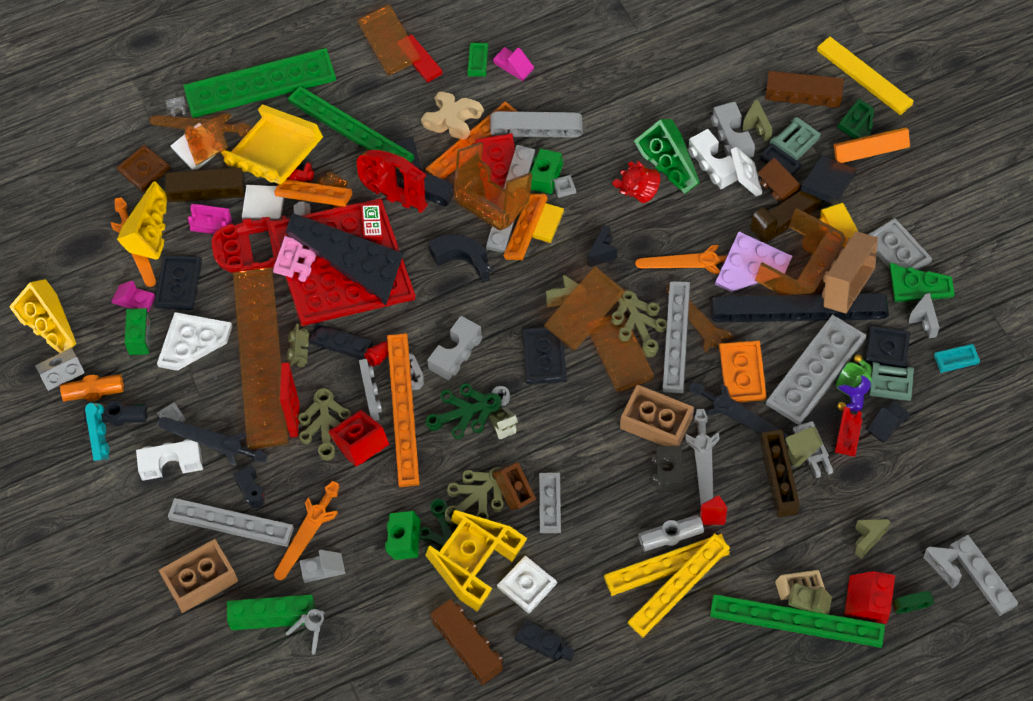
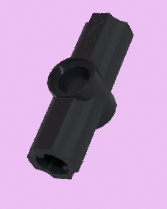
(127, 413)

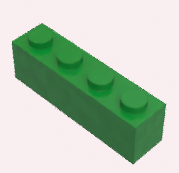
(268, 612)

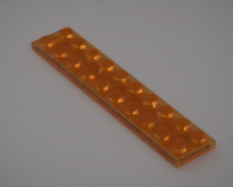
(260, 358)

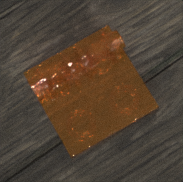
(205, 140)

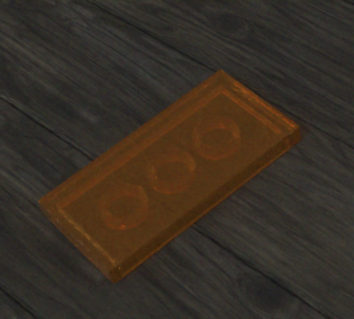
(388, 39)
(584, 308)
(621, 359)

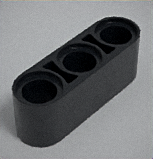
(436, 189)

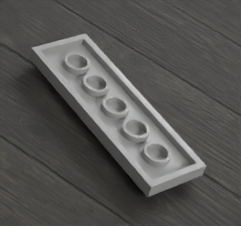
(816, 370)

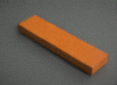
(872, 145)
(313, 192)
(525, 227)

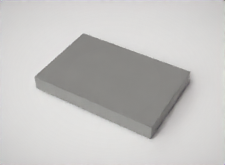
(899, 247)

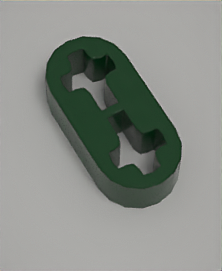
(913, 602)

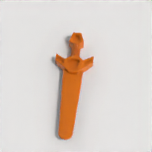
(700, 260)
(142, 262)
(311, 523)

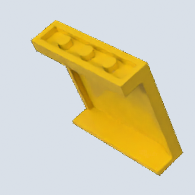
(274, 145)

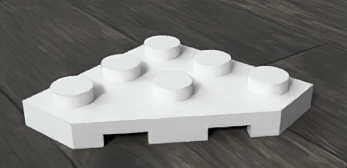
(191, 339)

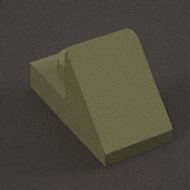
(757, 119)
(557, 296)
(503, 422)
(803, 445)
(871, 533)
(810, 599)

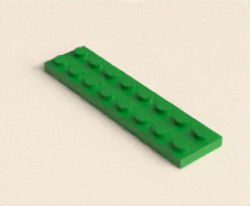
(259, 82)

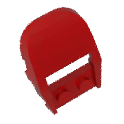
(378, 174)
(233, 247)

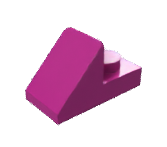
(514, 63)
(133, 298)

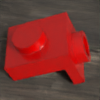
(302, 176)

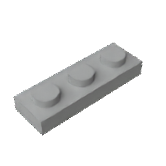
(370, 389)
(550, 503)

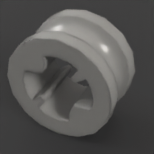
(506, 395)

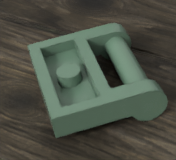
(800, 141)
(892, 386)

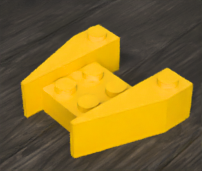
(468, 552)

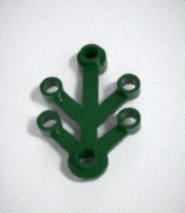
(466, 411)
(437, 503)

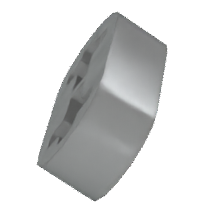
(415, 369)

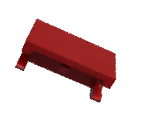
(849, 433)

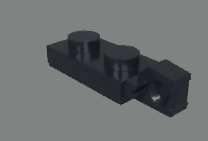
(543, 642)

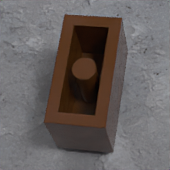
(778, 180)
(514, 486)

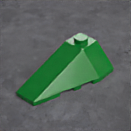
(667, 151)

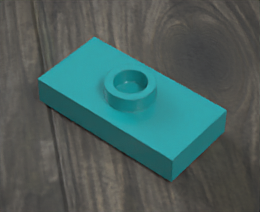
(956, 358)

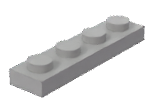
(984, 575)

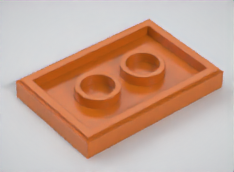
(743, 370)

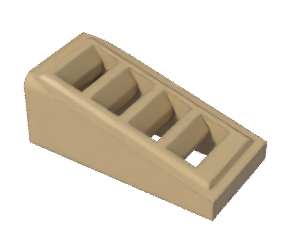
(785, 582)

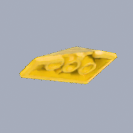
(144, 226)
(42, 311)

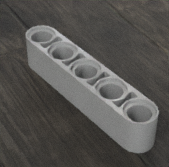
(536, 124)

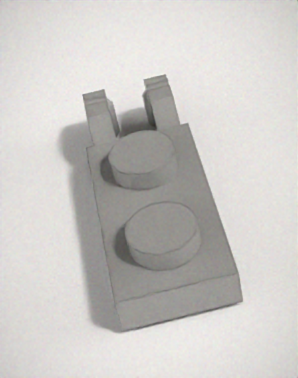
(819, 455)

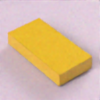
(548, 223)

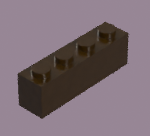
(204, 184)
(779, 473)

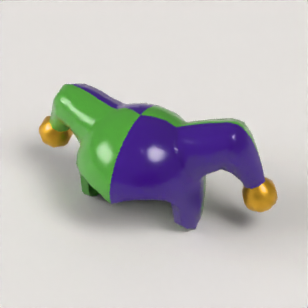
(855, 382)

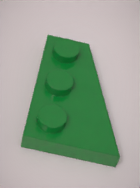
(914, 284)

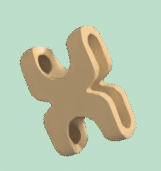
(452, 115)

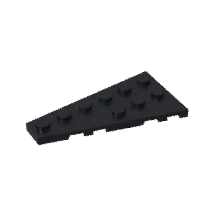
(353, 256)

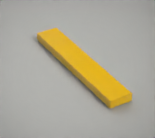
(865, 75)
(652, 569)
(678, 585)

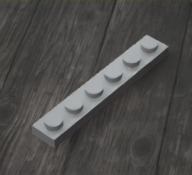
(519, 166)
(676, 337)
(230, 522)

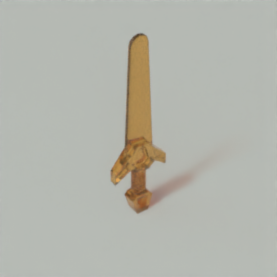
(180, 123)
(709, 332)

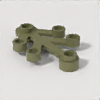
(638, 319)
(323, 421)
(477, 493)

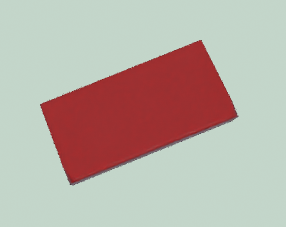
(713, 512)

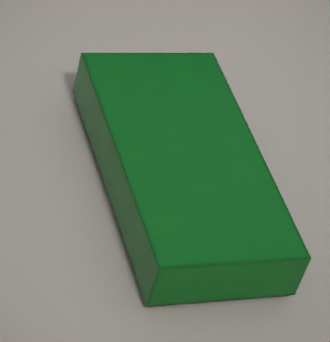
(478, 59)

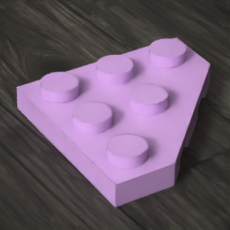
(744, 262)

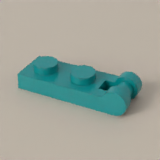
(97, 431)

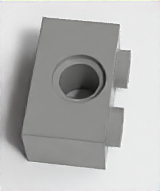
(59, 369)

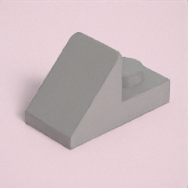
(925, 313)
(941, 561)
(321, 567)

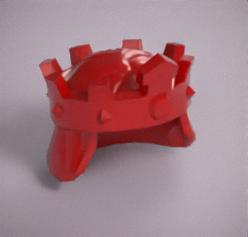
(638, 182)

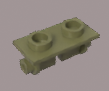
(295, 353)

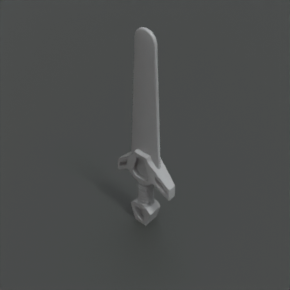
(703, 455)

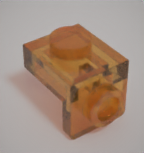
(332, 180)

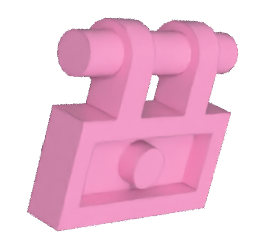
(288, 259)

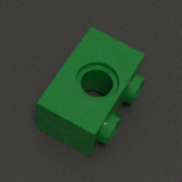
(545, 169)
(408, 545)

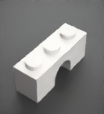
(703, 148)
(152, 459)

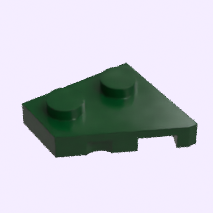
(858, 120)

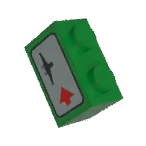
(137, 331)

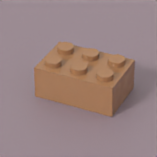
(656, 417)
(198, 575)

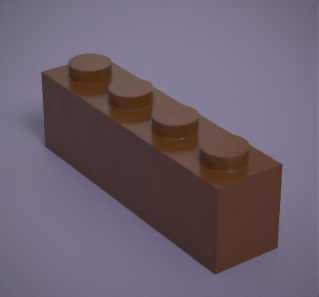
(804, 89)
(466, 642)

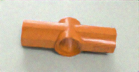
(92, 387)

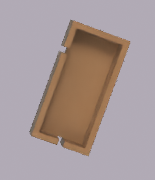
(850, 272)

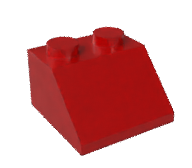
(359, 437)
(870, 596)

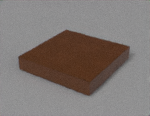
(143, 168)

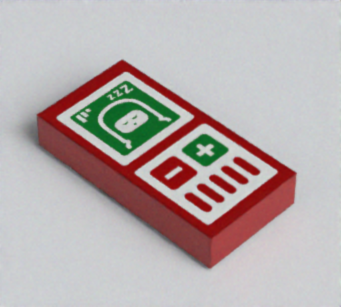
(371, 221)

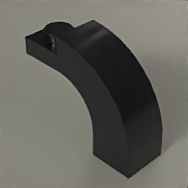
(460, 248)

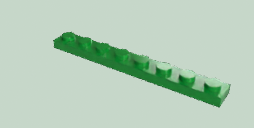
(345, 124)
(797, 621)

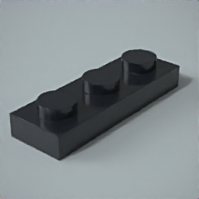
(340, 341)

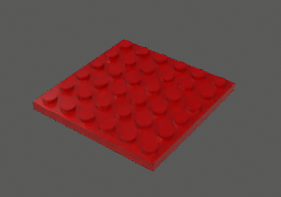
(327, 291)

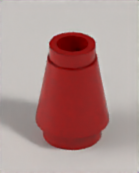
(377, 354)

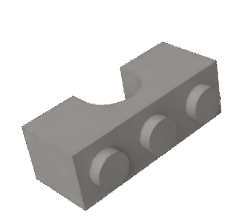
(727, 118)
(448, 361)

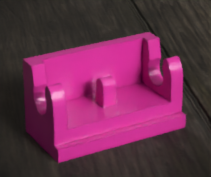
(208, 218)

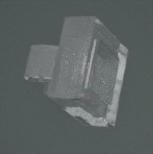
(176, 103)

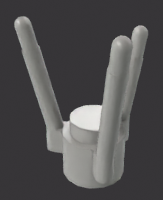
(313, 622)

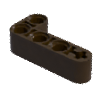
(770, 224)

